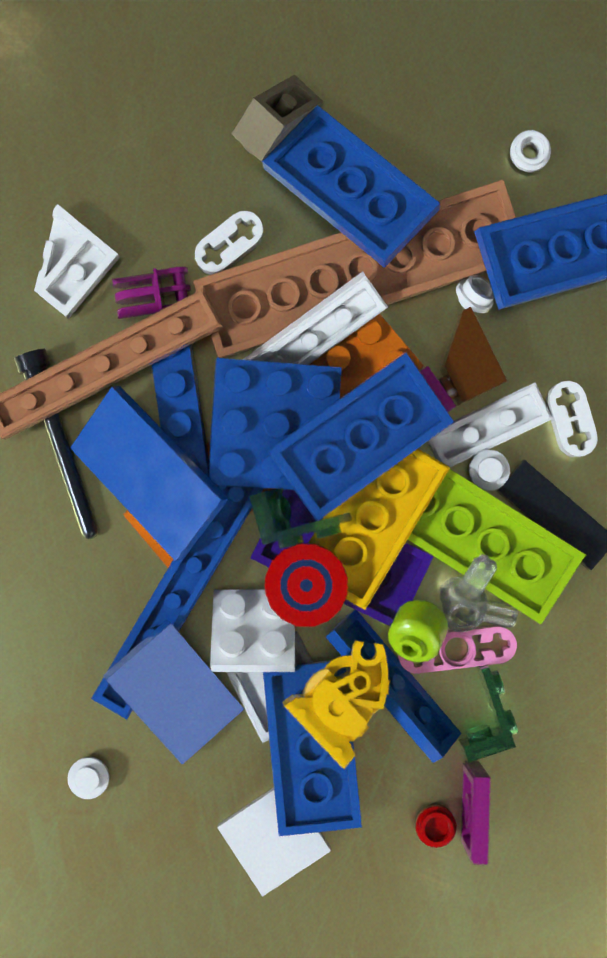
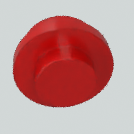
(435, 826)

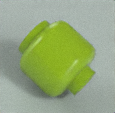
(418, 631)

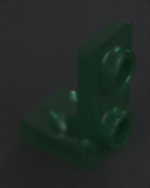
(274, 516)
(483, 740)

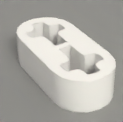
(223, 235)
(581, 416)

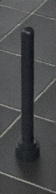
(29, 365)

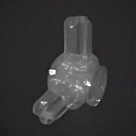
(467, 603)

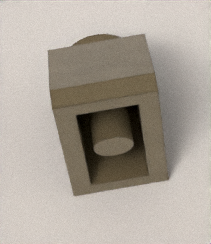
(274, 116)

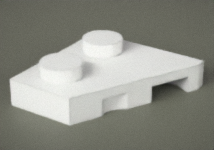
(72, 263)

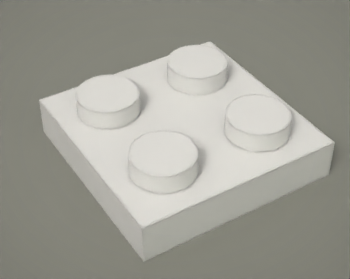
(249, 634)

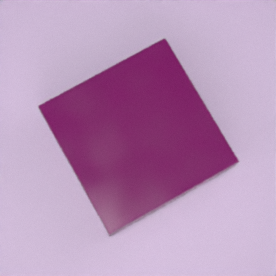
(475, 812)

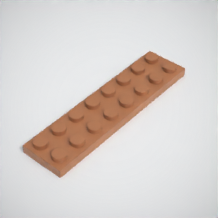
(276, 290)

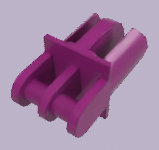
(149, 293)

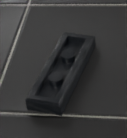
(555, 512)

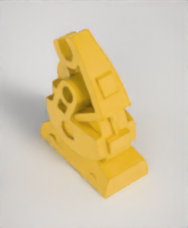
(341, 706)

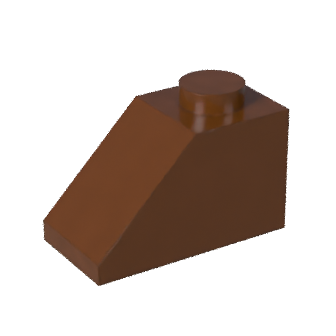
(469, 361)

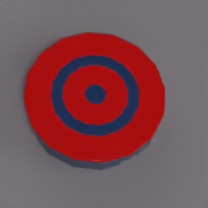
(306, 584)

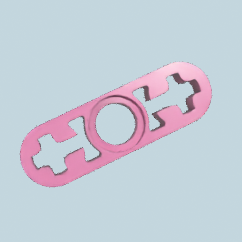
(488, 655)

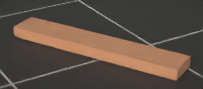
(107, 363)

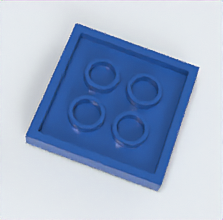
(256, 409)

